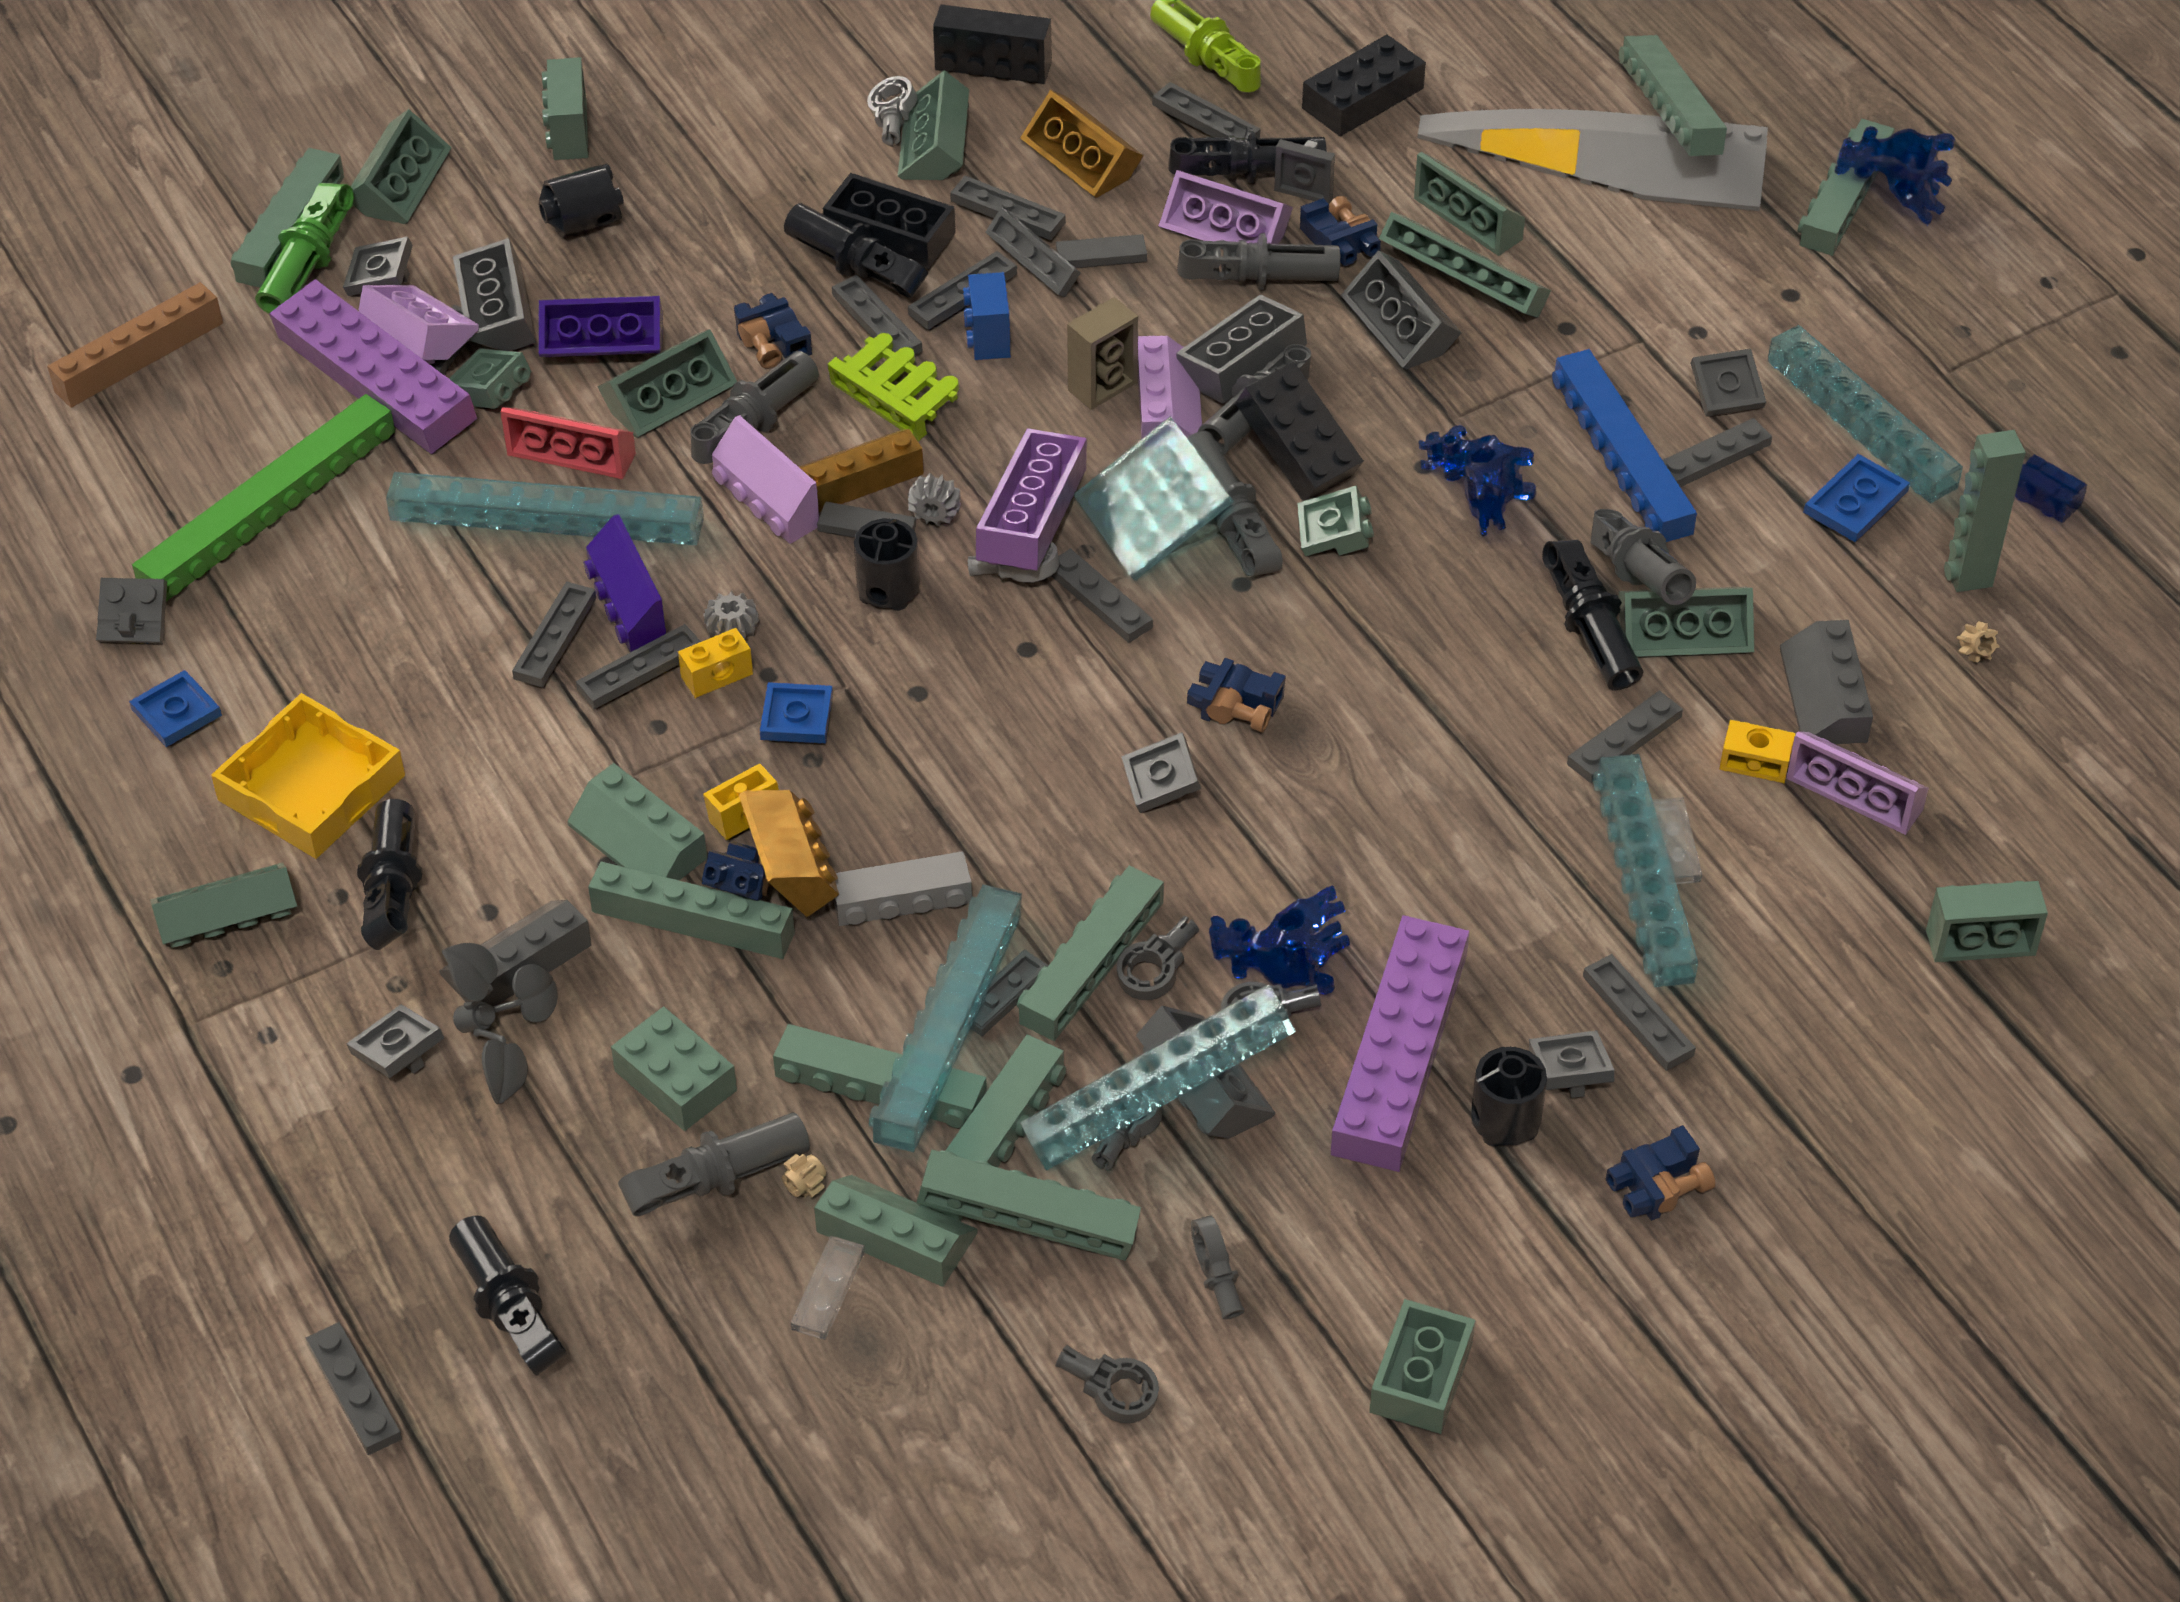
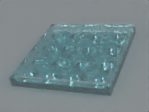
(1153, 498)

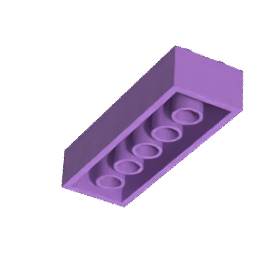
(1031, 499)

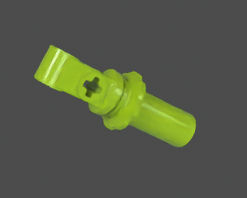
(1209, 43)

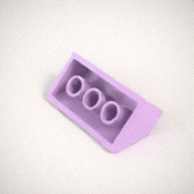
(1221, 212)
(417, 320)
(1165, 387)
(766, 481)
(1855, 782)

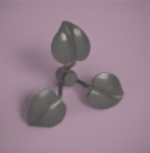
(472, 972)

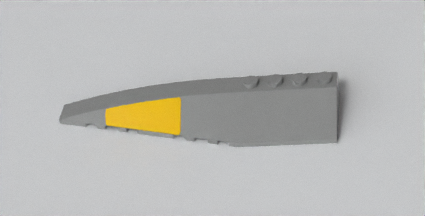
(1612, 150)

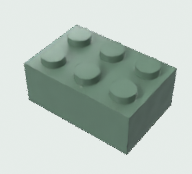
(565, 108)
(1986, 921)
(674, 1068)
(1422, 1366)

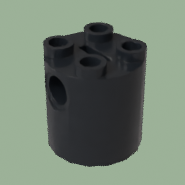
(581, 200)
(887, 563)
(1508, 1096)

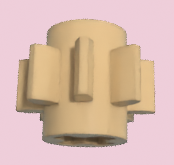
(1978, 641)
(804, 1175)

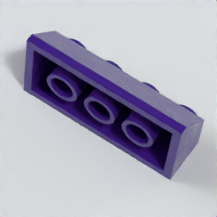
(600, 326)
(624, 586)

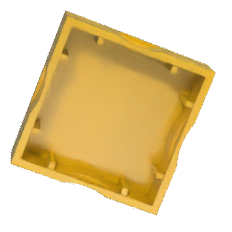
(308, 775)

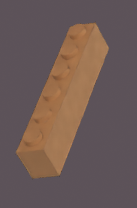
(135, 344)

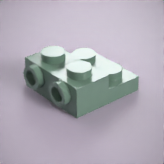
(492, 376)
(1335, 522)

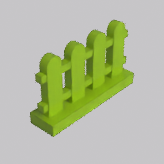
(889, 401)

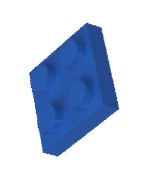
(175, 708)
(796, 712)

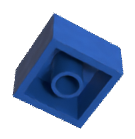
(987, 316)

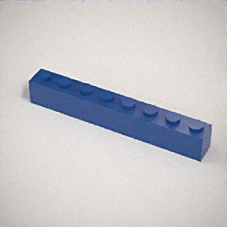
(1624, 445)

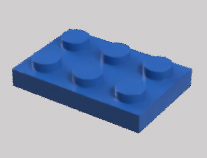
(1856, 497)

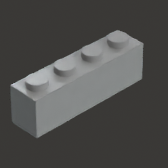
(902, 888)

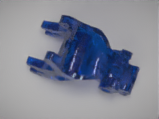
(1907, 162)
(1487, 468)
(1287, 948)

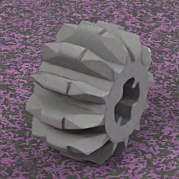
(934, 499)
(731, 613)

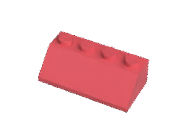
(567, 442)

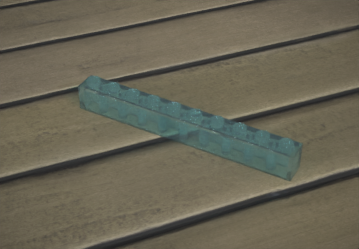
(543, 507)
(946, 1019)

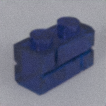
(2050, 489)

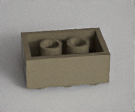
(1102, 353)

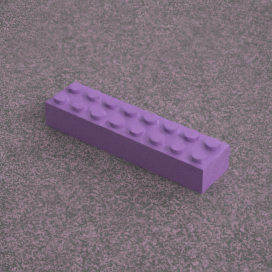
(373, 363)
(1400, 1044)

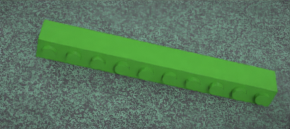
(267, 495)

